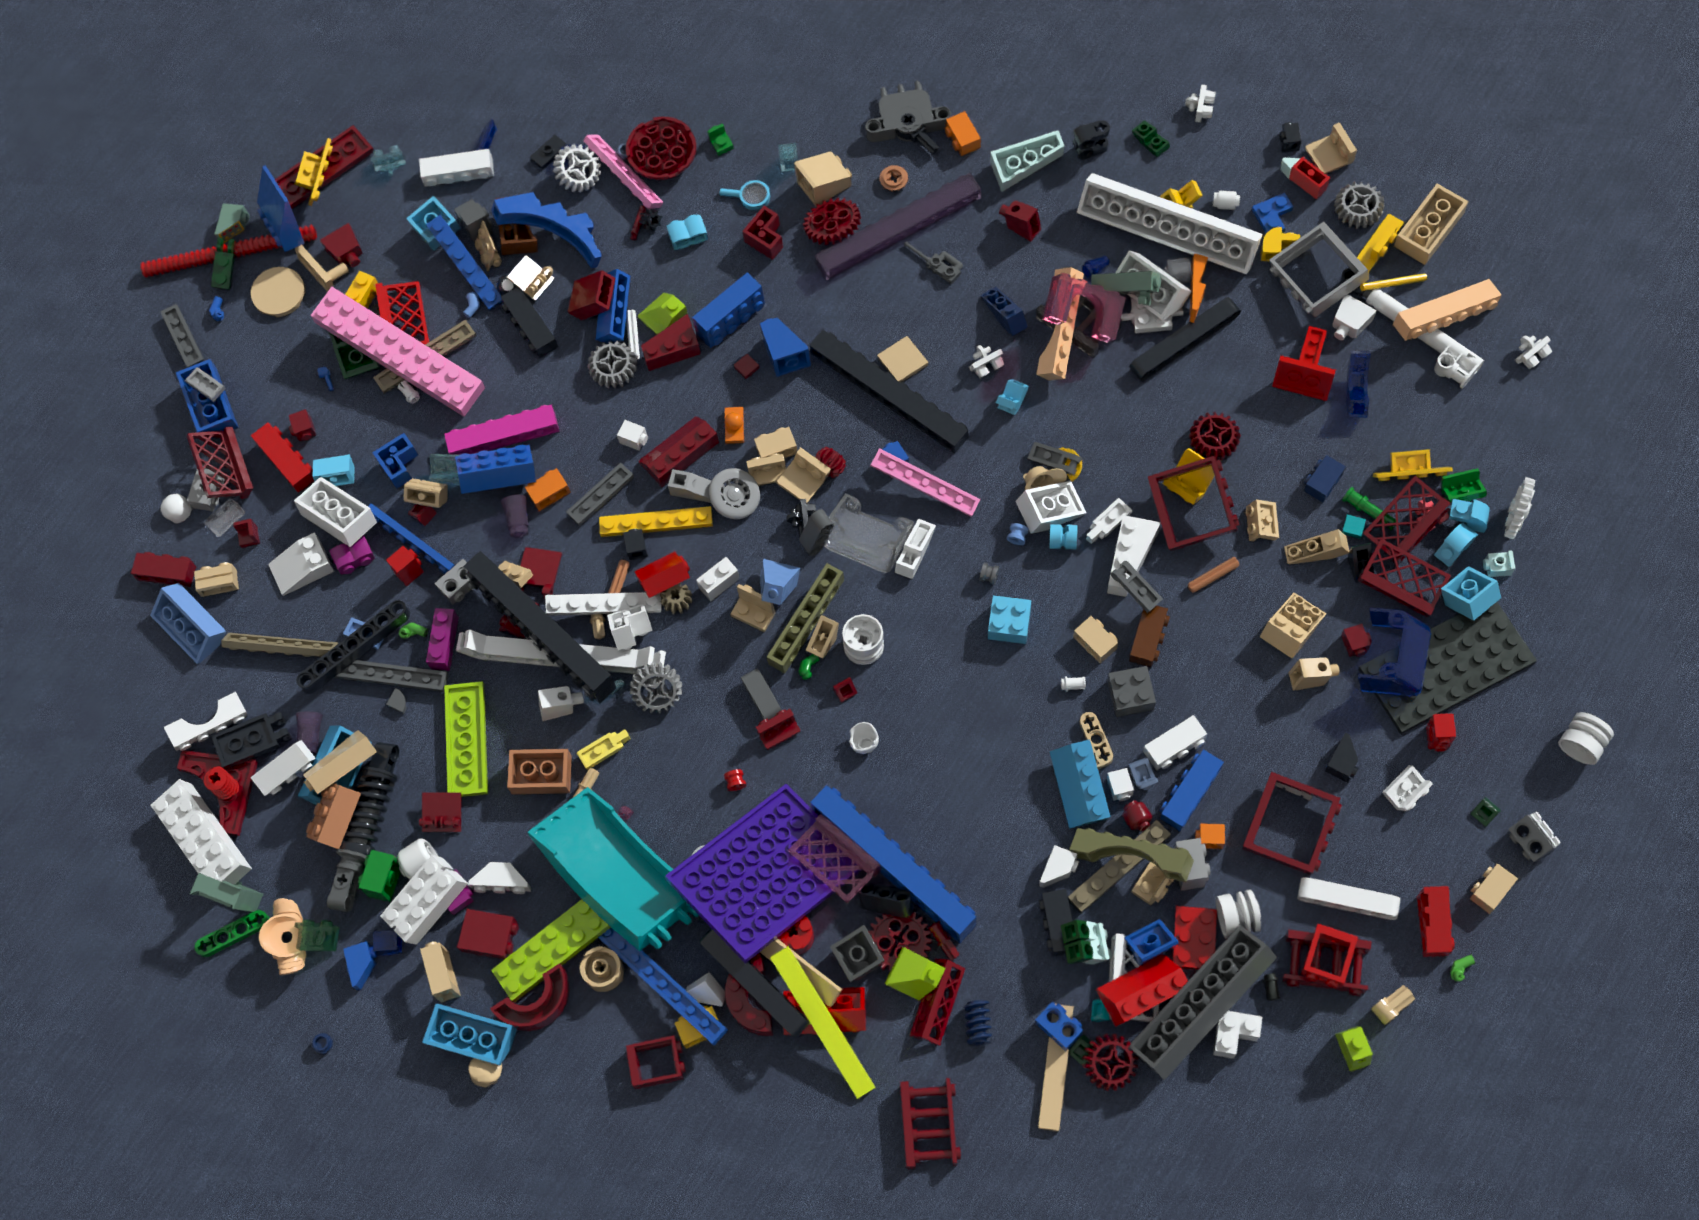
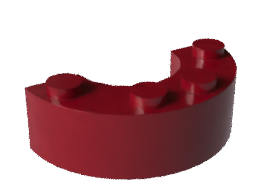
(541, 1012)
(744, 1013)

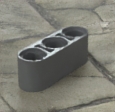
(816, 532)
(761, 694)

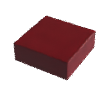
(746, 366)

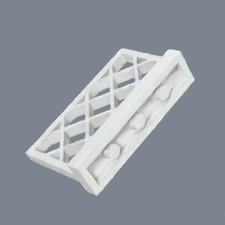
(1117, 968)

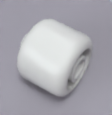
(414, 856)

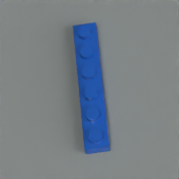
(464, 262)
(417, 545)

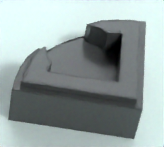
(397, 701)

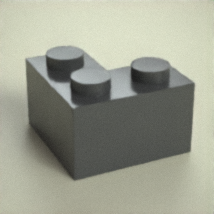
(471, 217)

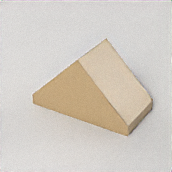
(823, 637)

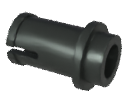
(1271, 987)

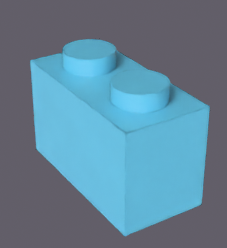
(335, 470)

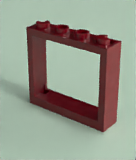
(1163, 513)
(1321, 843)

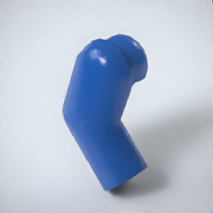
(215, 310)

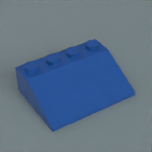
(277, 213)

